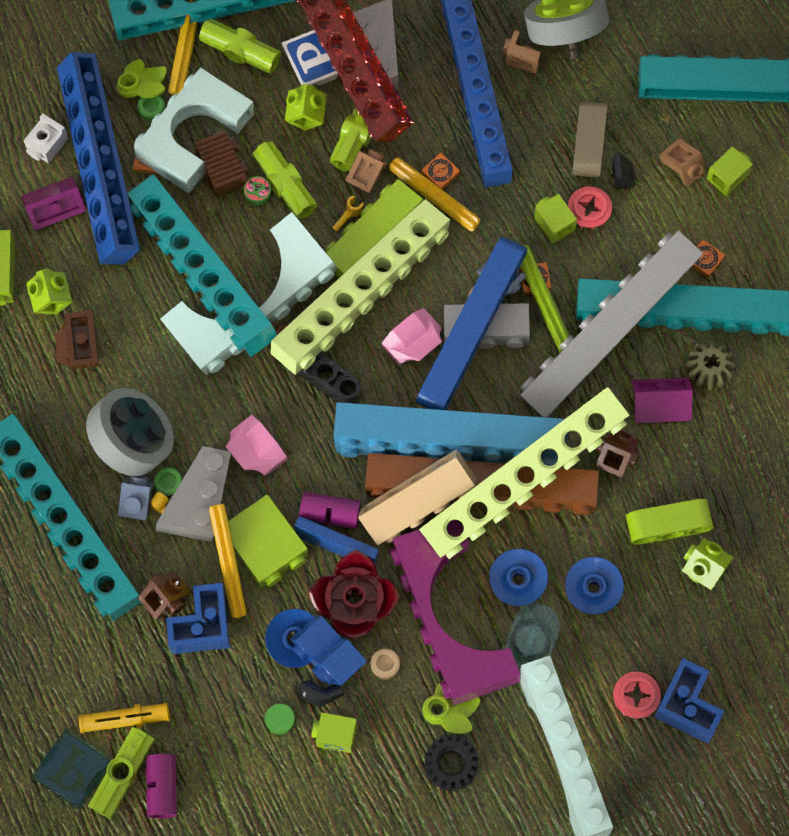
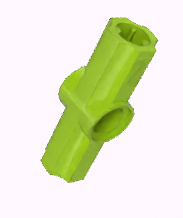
(240, 45)
(352, 139)
(284, 180)
(112, 790)

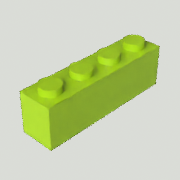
(376, 222)

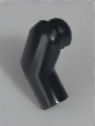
(318, 695)

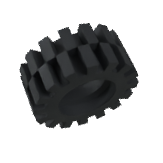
(459, 746)

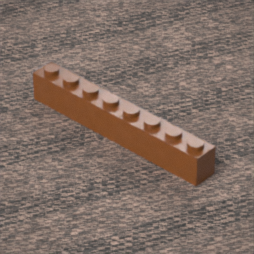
(569, 491)

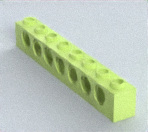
(424, 220)
(603, 404)

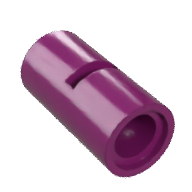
(330, 510)
(161, 786)

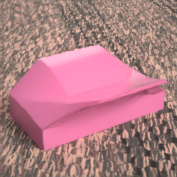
(413, 337)
(255, 447)

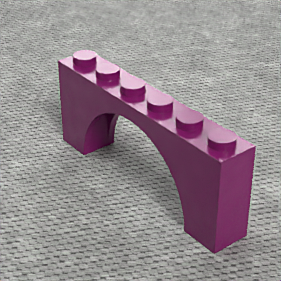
(465, 670)

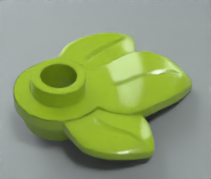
(141, 80)
(452, 718)

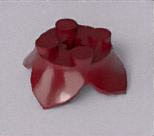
(354, 575)

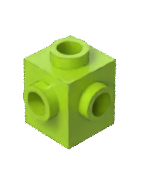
(305, 107)
(49, 292)
(706, 563)

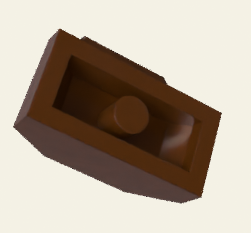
(78, 341)

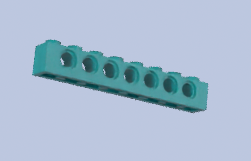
(158, 19)
(257, 330)
(123, 595)

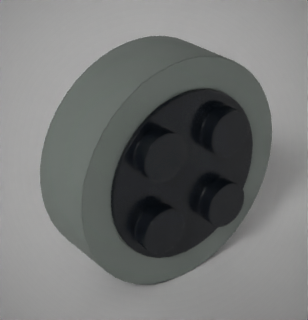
(129, 432)

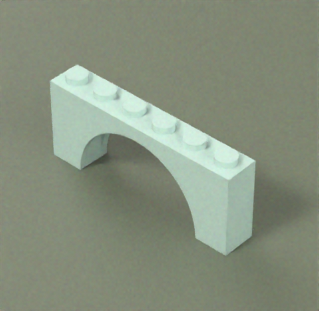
(302, 269)
(549, 703)

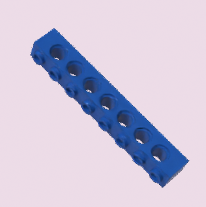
(477, 92)
(98, 158)

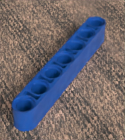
(471, 325)

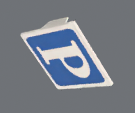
(309, 59)

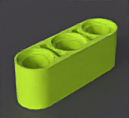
(669, 521)

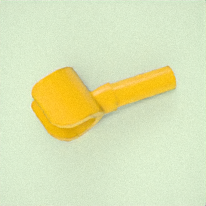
(350, 212)
(159, 502)

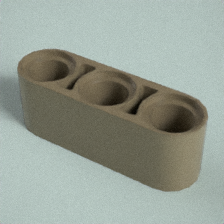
(589, 139)

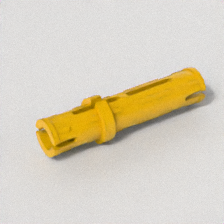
(159, 712)

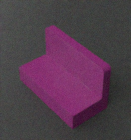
(53, 203)
(662, 400)

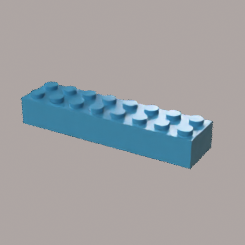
(437, 433)

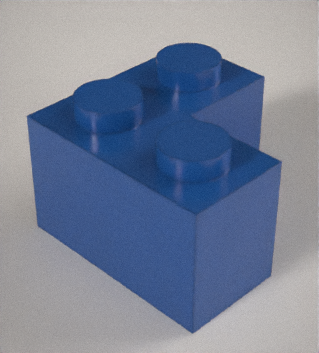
(204, 630)
(331, 655)
(682, 707)

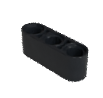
(332, 387)

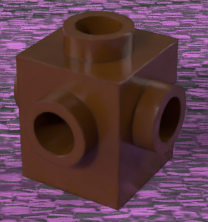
(617, 453)
(165, 595)

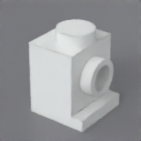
(50, 146)

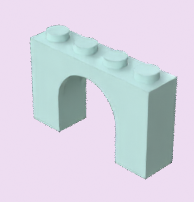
(200, 96)

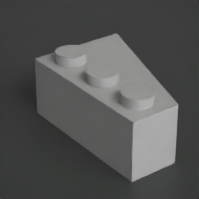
(379, 29)
(201, 487)

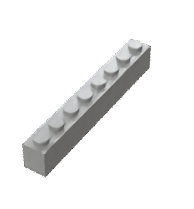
(611, 324)

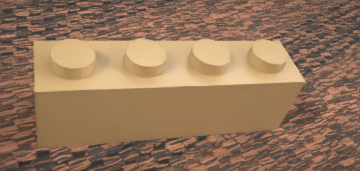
(417, 497)

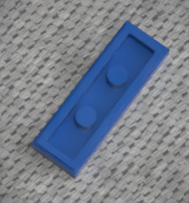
(332, 540)

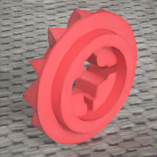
(584, 197)
(647, 687)

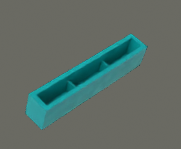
(713, 78)

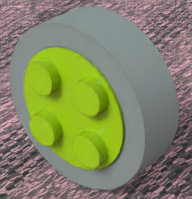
(565, 22)

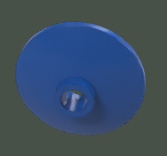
(518, 563)
(599, 572)
(277, 633)

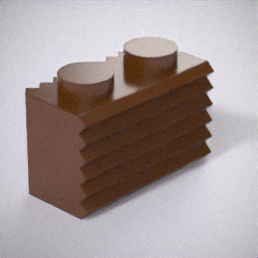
(221, 163)

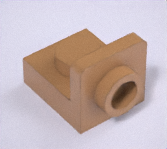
(521, 57)
(684, 160)
(366, 170)

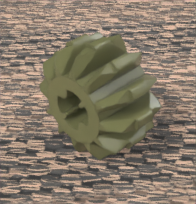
(702, 358)

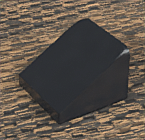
(622, 172)

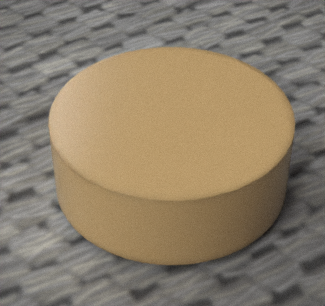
(385, 664)

